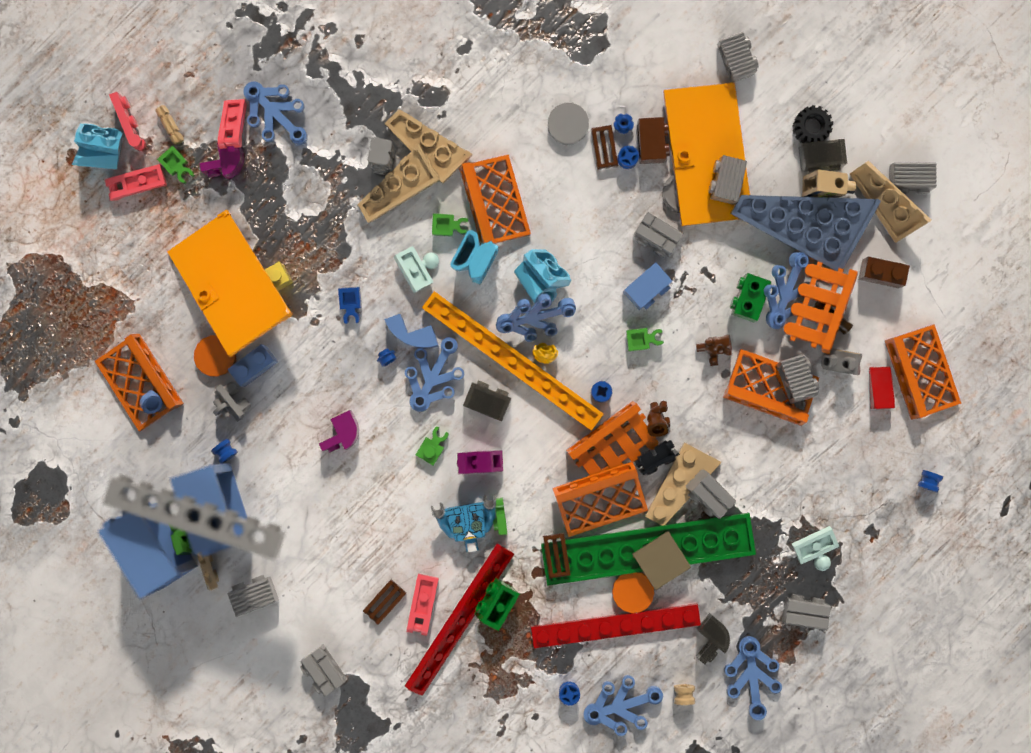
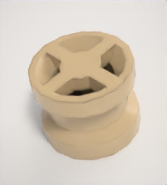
(684, 694)

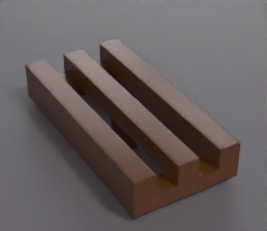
(612, 145)
(557, 560)
(372, 615)

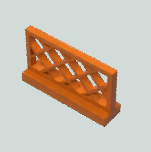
(477, 205)
(150, 368)
(907, 379)
(761, 402)
(600, 482)

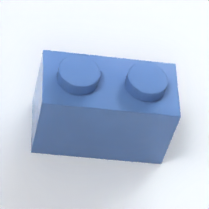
(647, 286)
(252, 365)

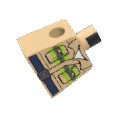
(827, 184)

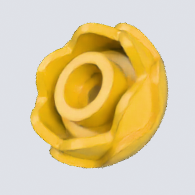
(545, 353)

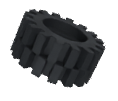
(821, 116)

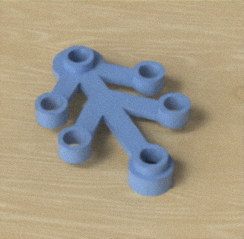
(273, 109)
(778, 314)
(512, 321)
(431, 377)
(752, 674)
(620, 705)

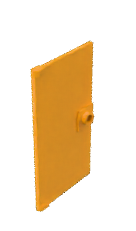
(702, 130)
(229, 283)

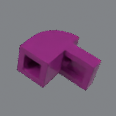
(229, 164)
(347, 431)
(480, 462)

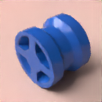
(629, 153)
(599, 391)
(224, 451)
(930, 481)
(570, 697)

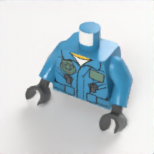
(467, 521)

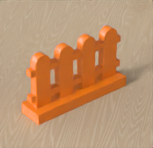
(824, 296)
(602, 446)

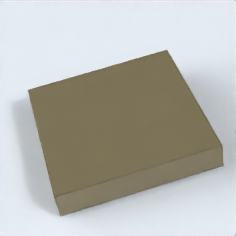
(661, 560)

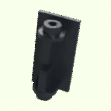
(664, 455)

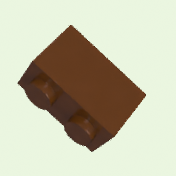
(652, 140)
(883, 272)

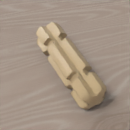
(169, 125)

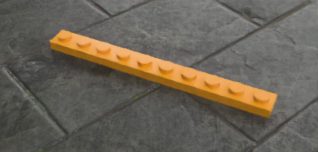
(512, 360)

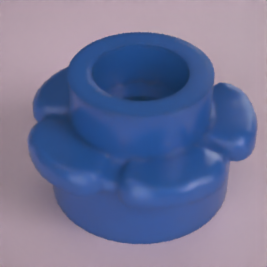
(623, 129)
(386, 357)

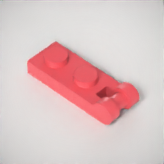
(127, 122)
(232, 123)
(136, 182)
(422, 603)

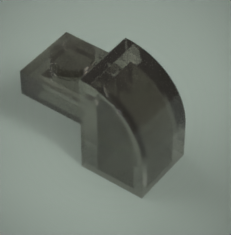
(717, 637)

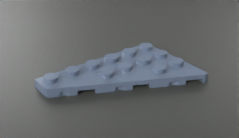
(812, 225)

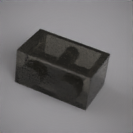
(823, 155)
(487, 401)

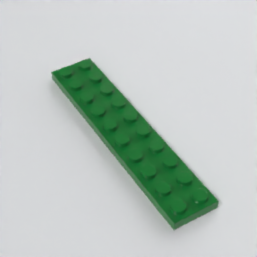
(612, 552)

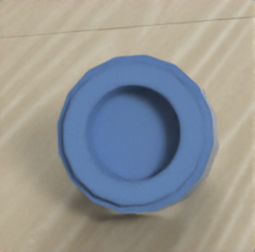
(151, 402)

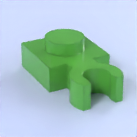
(175, 163)
(445, 225)
(639, 339)
(430, 449)
(500, 522)
(180, 542)

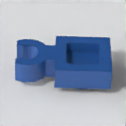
(350, 300)

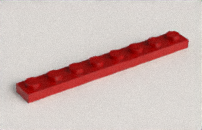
(458, 621)
(615, 625)

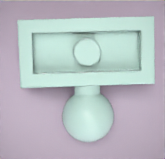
(415, 269)
(815, 547)

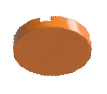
(212, 358)
(633, 592)

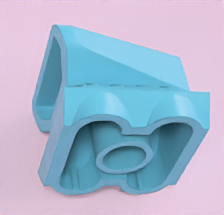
(98, 146)
(474, 257)
(541, 274)

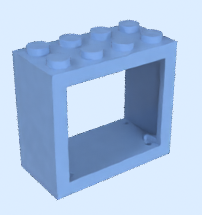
(215, 486)
(145, 552)

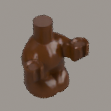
(716, 346)
(658, 424)

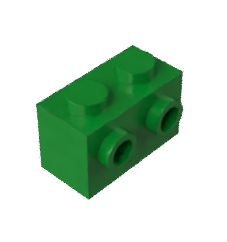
(751, 298)
(496, 604)

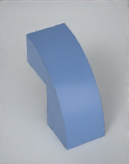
(421, 338)

